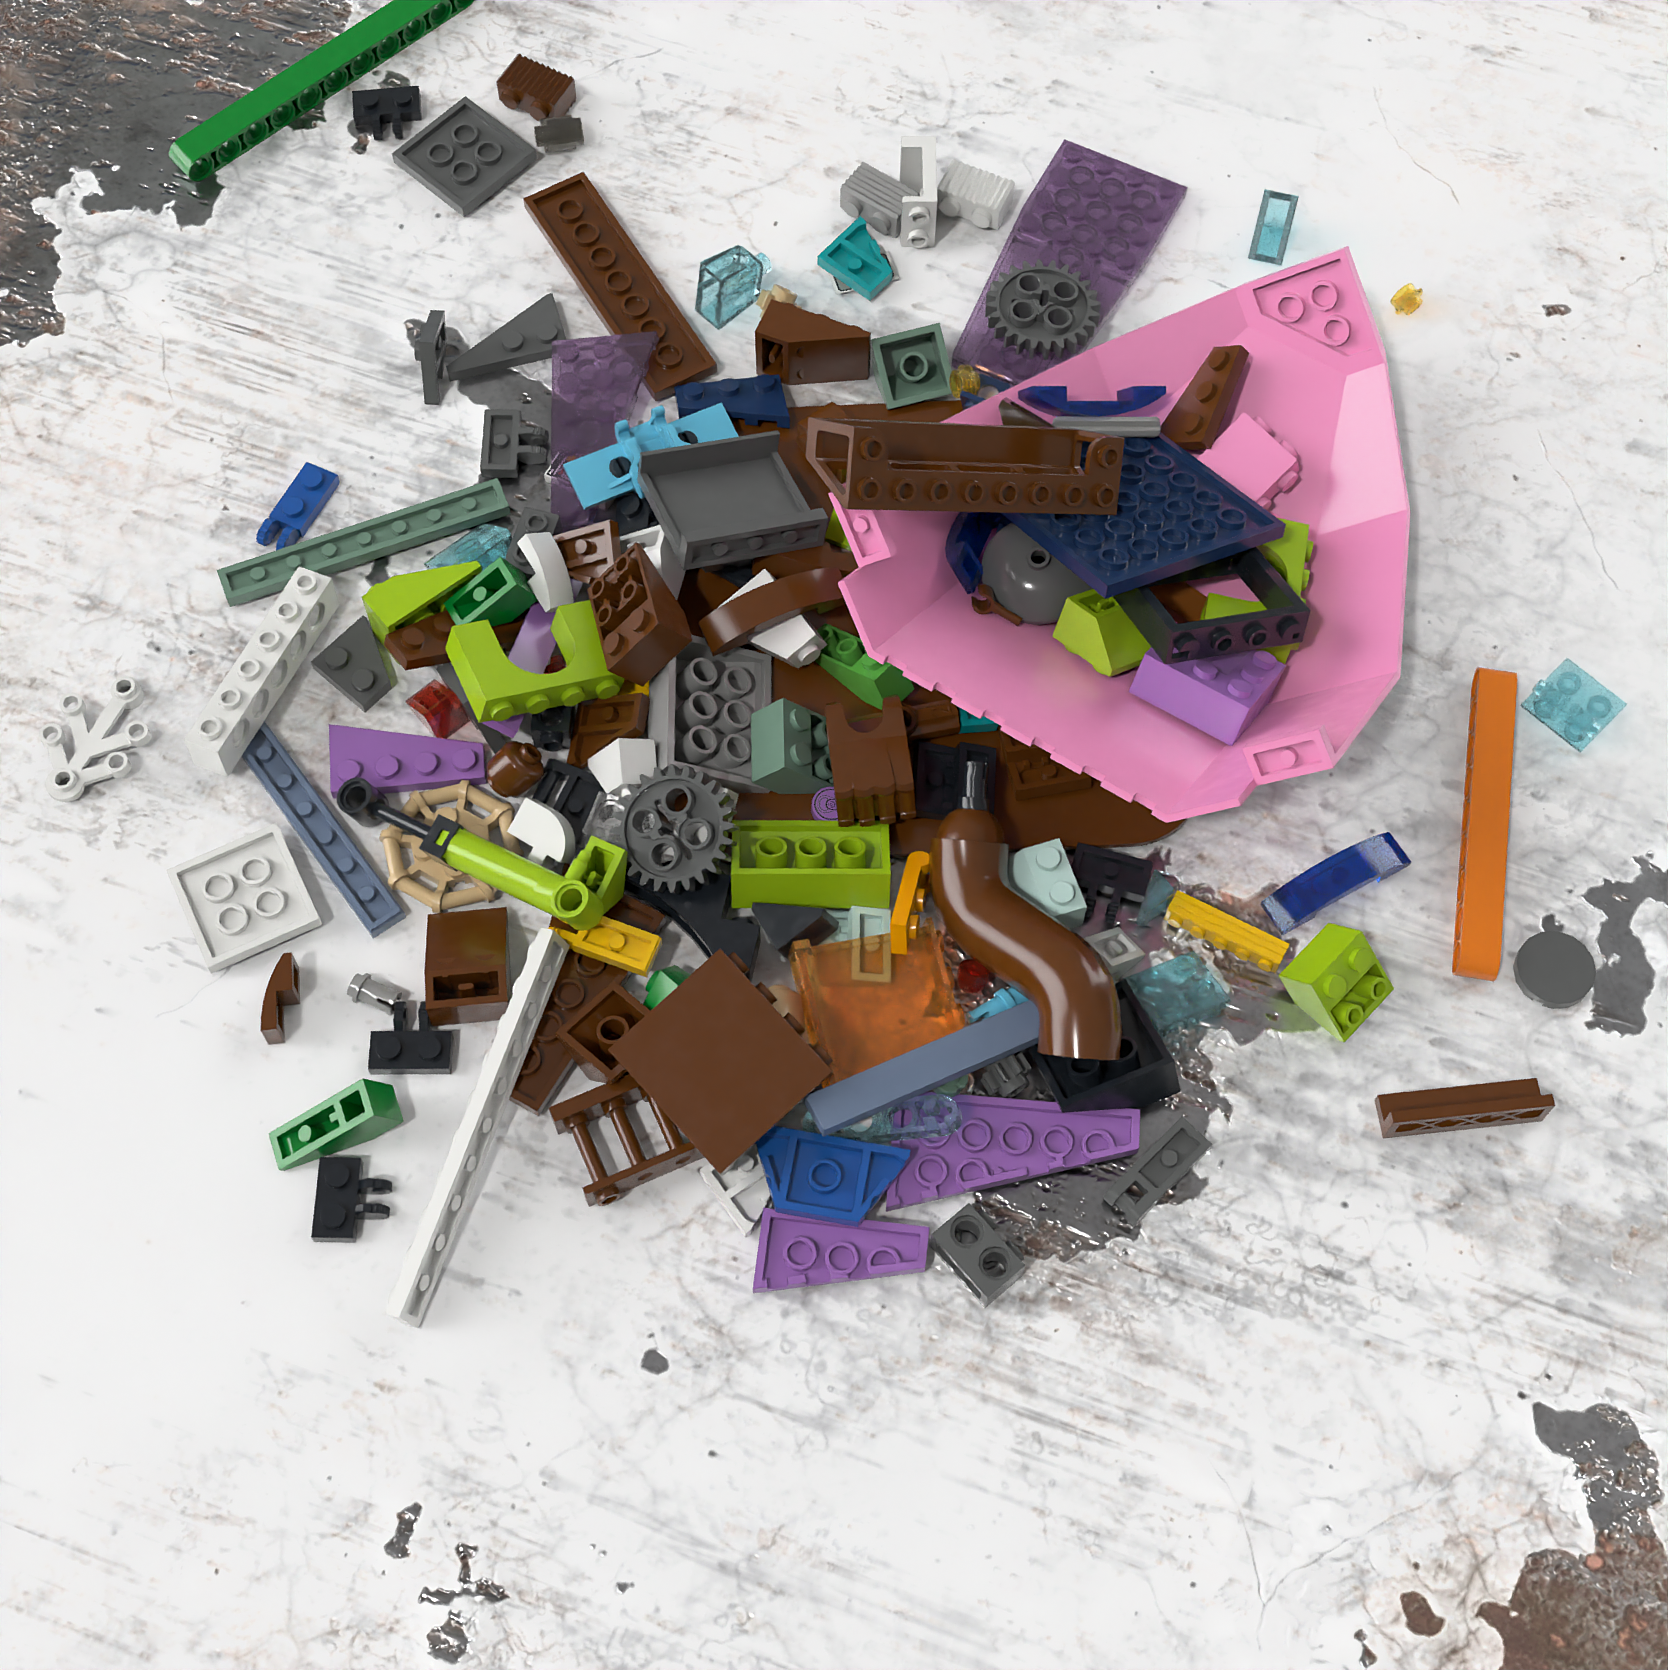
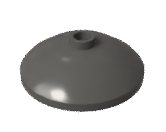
(1022, 586)

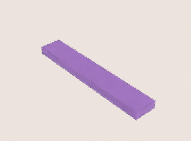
(531, 652)

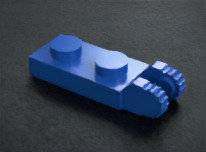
(298, 506)

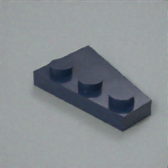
(743, 398)

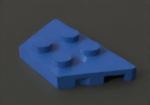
(827, 1175)

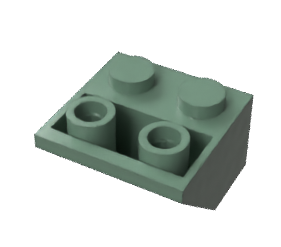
(790, 749)

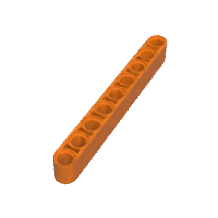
(1485, 825)

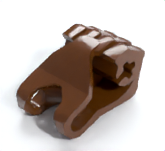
(871, 768)

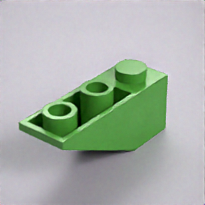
(865, 677)

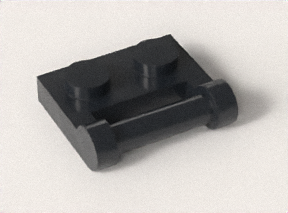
(576, 796)

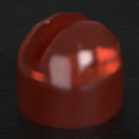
(972, 976)

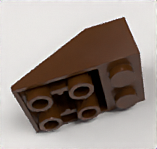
(809, 347)
(637, 617)
(467, 966)

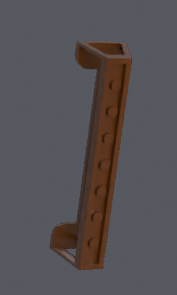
(966, 466)

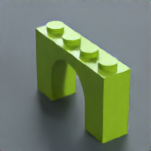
(1288, 559)
(504, 690)

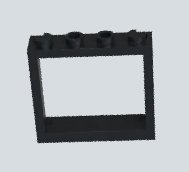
(1277, 626)

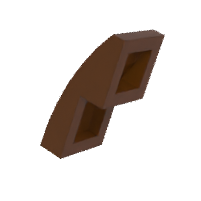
(281, 991)

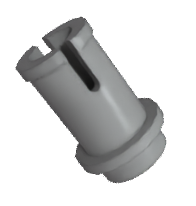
(373, 993)

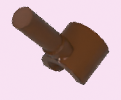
(990, 605)

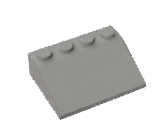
(705, 710)

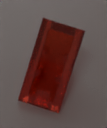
(438, 709)

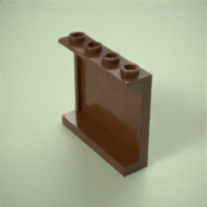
(722, 1060)

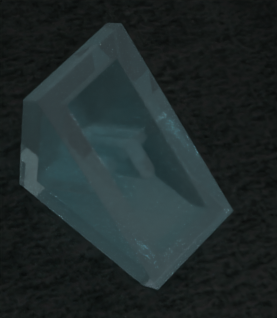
(1273, 227)

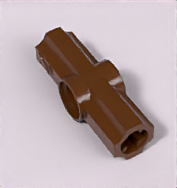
(923, 720)

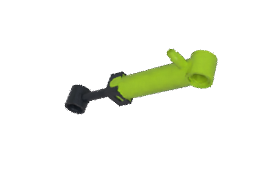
(488, 862)

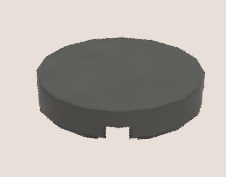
(1554, 969)

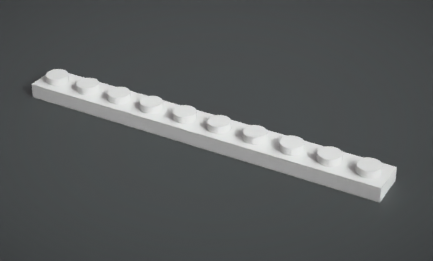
(474, 1136)

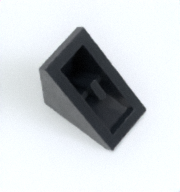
(794, 923)

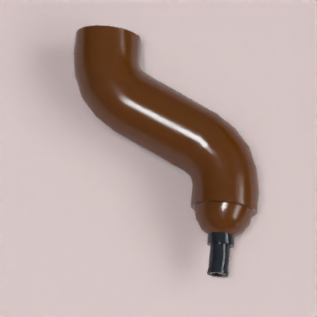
(1015, 936)

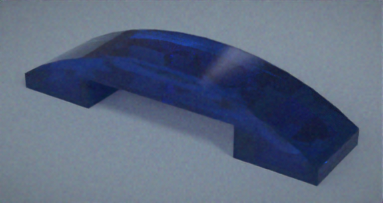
(1054, 401)
(966, 543)
(1334, 879)

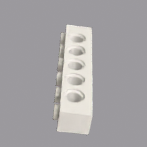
(262, 672)

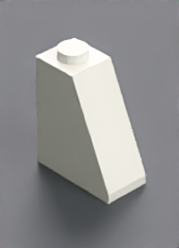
(789, 641)

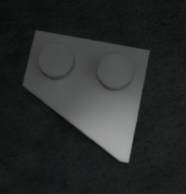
(431, 352)
(355, 666)

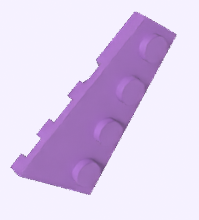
(401, 760)
(818, 1252)

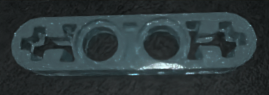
(883, 1131)

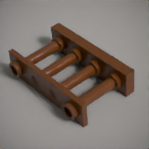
(612, 1102)

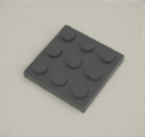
(464, 156)

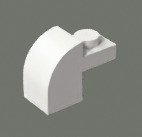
(546, 832)

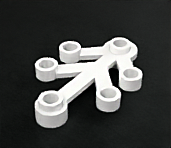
(93, 743)

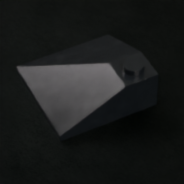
(1134, 1081)

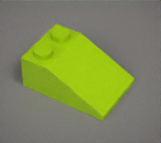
(414, 596)

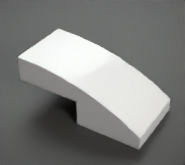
(551, 581)

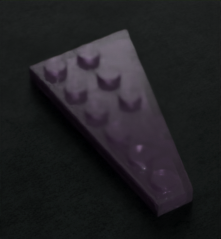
(591, 391)

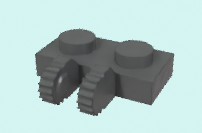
(502, 446)

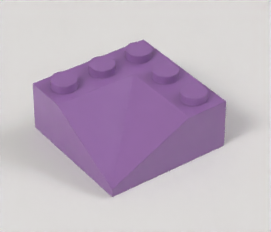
(1212, 692)

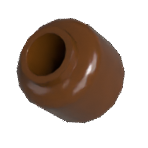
(515, 769)

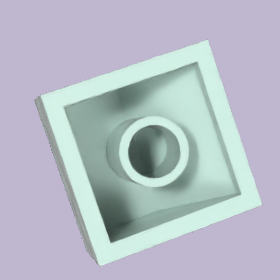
(1048, 881)

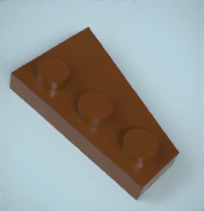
(1203, 404)

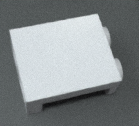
(918, 172)

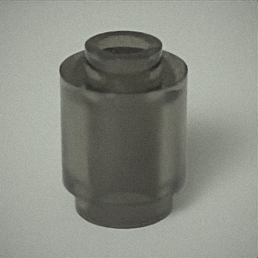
(559, 133)

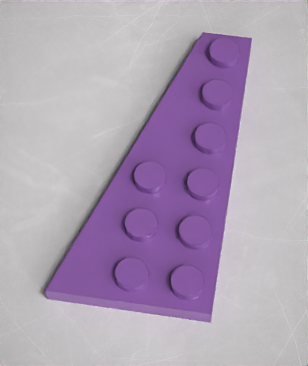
(1006, 1144)

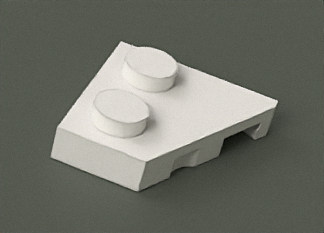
(741, 1190)

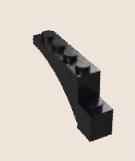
(703, 916)

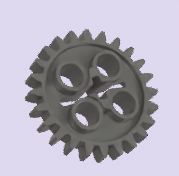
(1042, 309)
(702, 809)

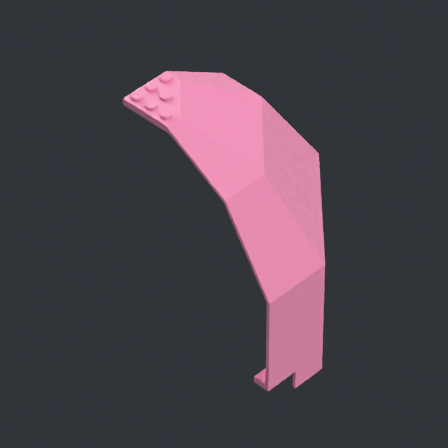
(1319, 386)

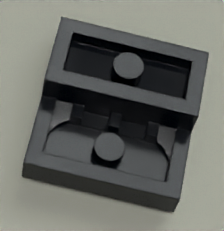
(940, 776)

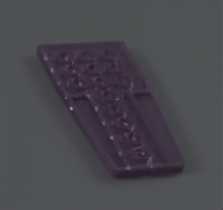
(1081, 214)

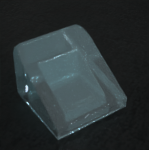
(1156, 898)

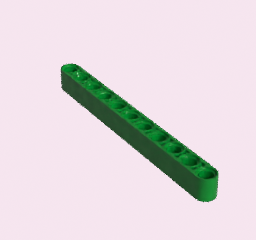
(308, 84)

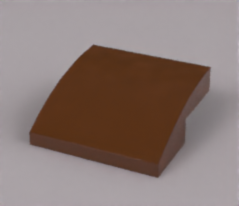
(1035, 773)

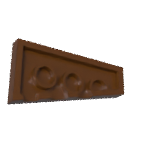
(425, 641)

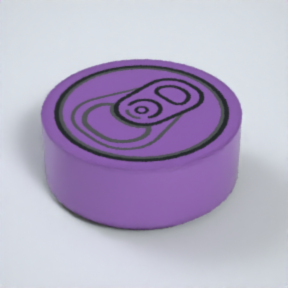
(824, 805)

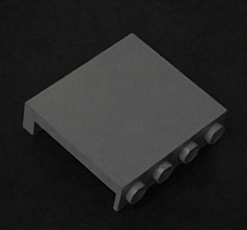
(728, 501)

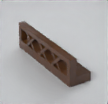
(1462, 1108)

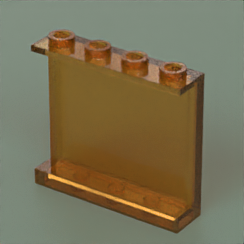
(874, 1002)

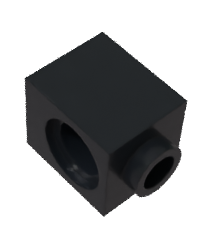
(557, 736)

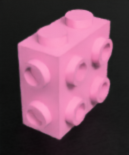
(1252, 459)

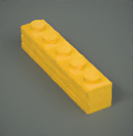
(1226, 932)

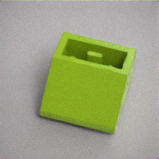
(1100, 633)
(1337, 980)

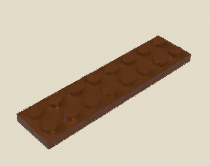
(618, 281)

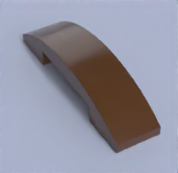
(770, 605)

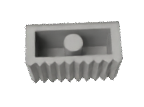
(875, 198)

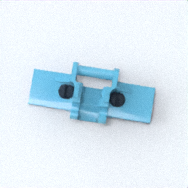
(615, 468)

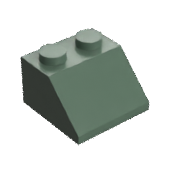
(911, 366)

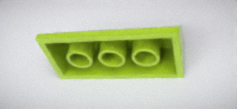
(810, 864)

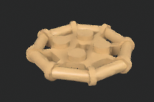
(425, 866)

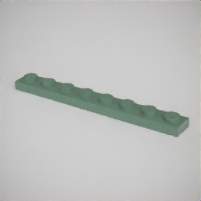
(365, 541)

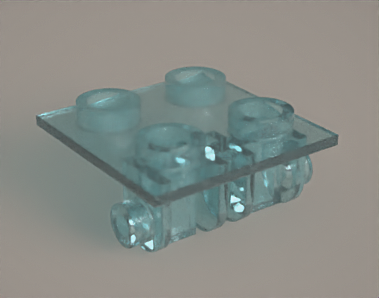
(1573, 704)
(1178, 992)

